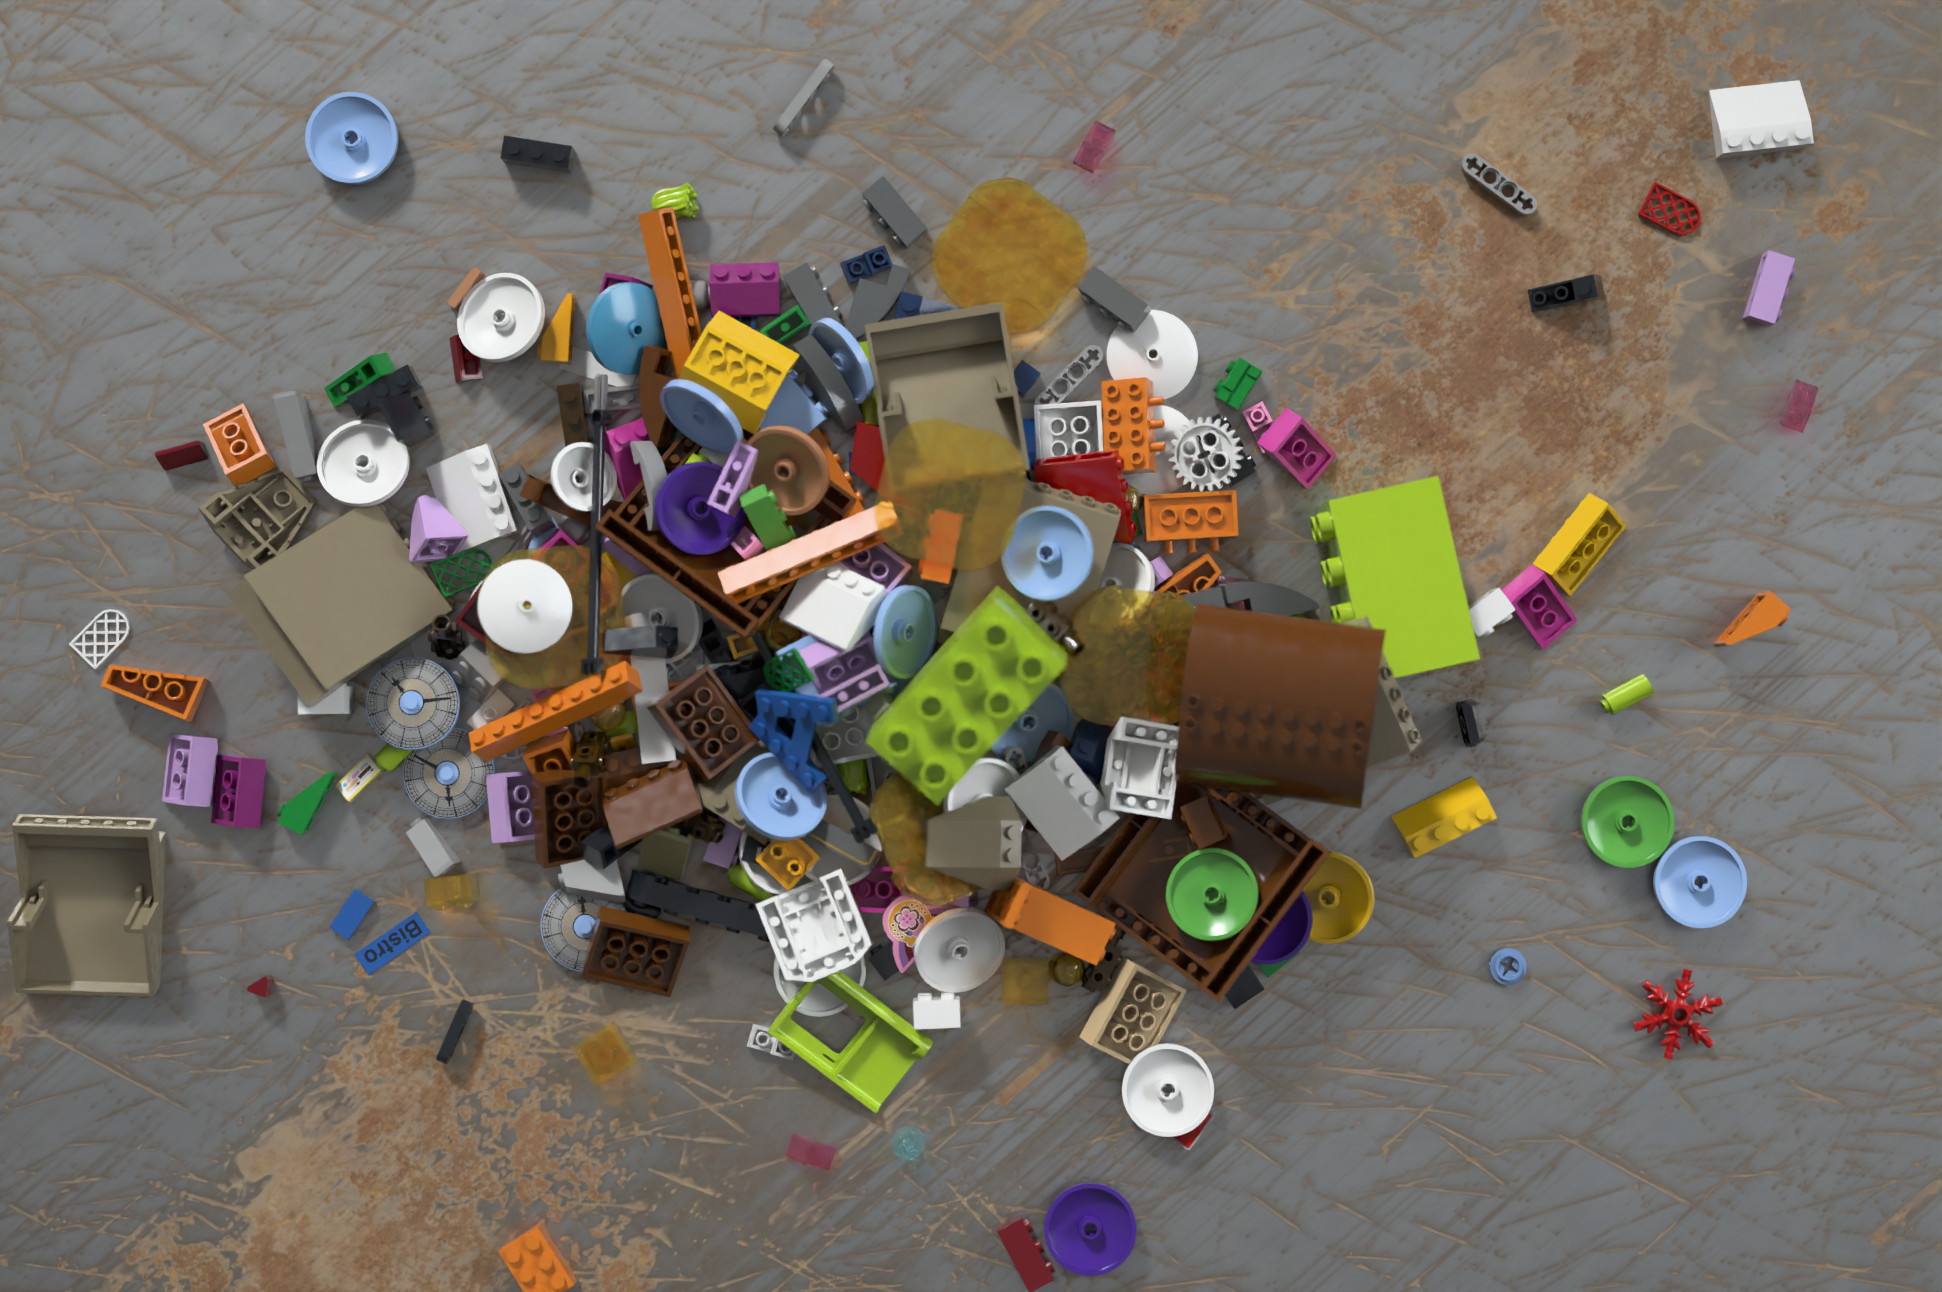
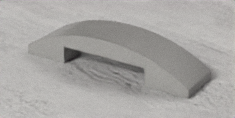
(653, 474)

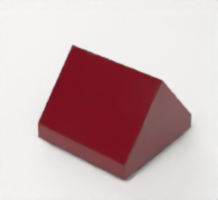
(262, 987)

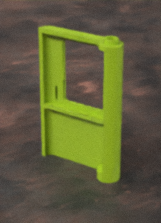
(873, 1057)

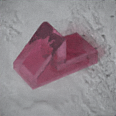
(810, 1151)

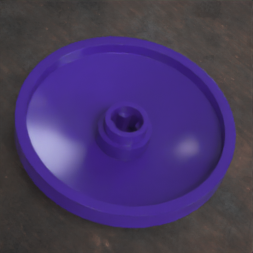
(685, 515)
(1288, 935)
(1090, 1229)

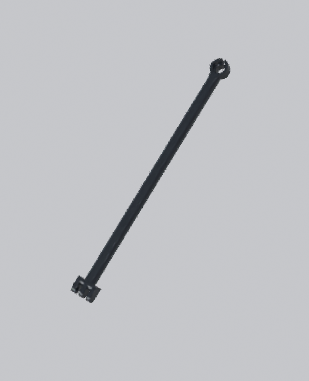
(593, 664)
(863, 827)

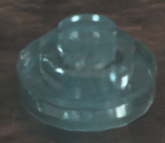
(908, 1142)

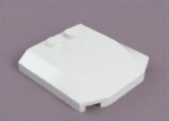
(815, 928)

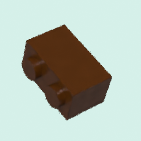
(1203, 821)

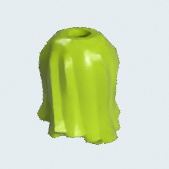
(679, 198)
(854, 775)

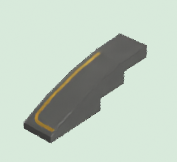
(845, 845)

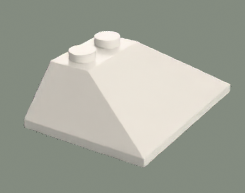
(1140, 768)

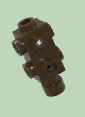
(1056, 626)
(445, 636)
(589, 758)
(709, 823)
(1101, 974)

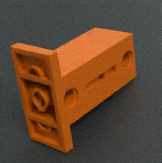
(1051, 920)

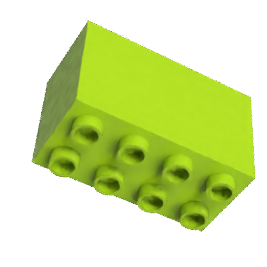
(1401, 570)
(967, 695)

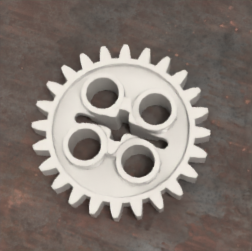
(1187, 462)

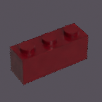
(1026, 1253)

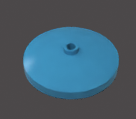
(622, 324)

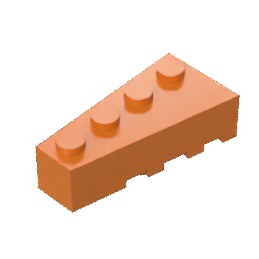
(1193, 577)
(165, 692)

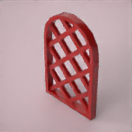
(1682, 199)

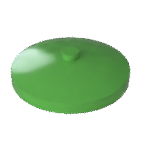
(1627, 821)
(1212, 894)

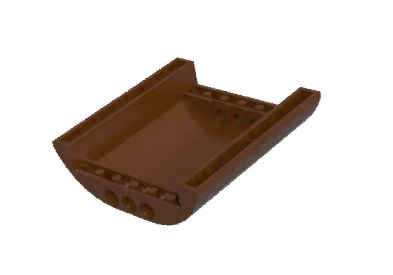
(698, 574)
(1278, 705)
(1134, 891)

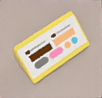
(358, 778)

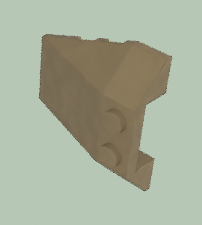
(259, 516)
(719, 791)
(977, 843)

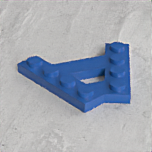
(793, 752)

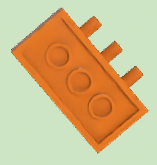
(1131, 423)
(1190, 518)

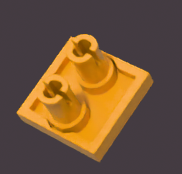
(788, 860)

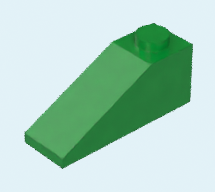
(358, 377)
(303, 808)

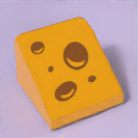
(624, 742)

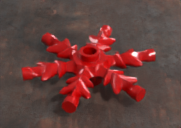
(1683, 1019)

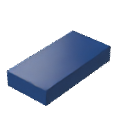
(352, 914)

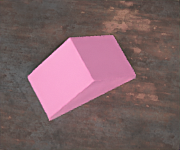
(747, 544)

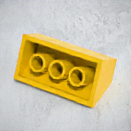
(1580, 543)
(1443, 817)

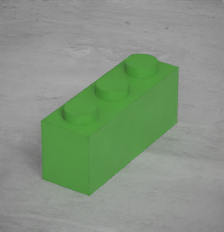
(766, 517)

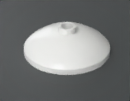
(578, 461)

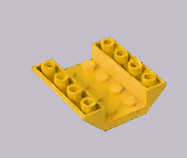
(739, 368)

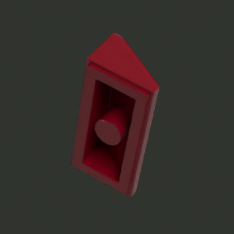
(465, 364)
(182, 455)

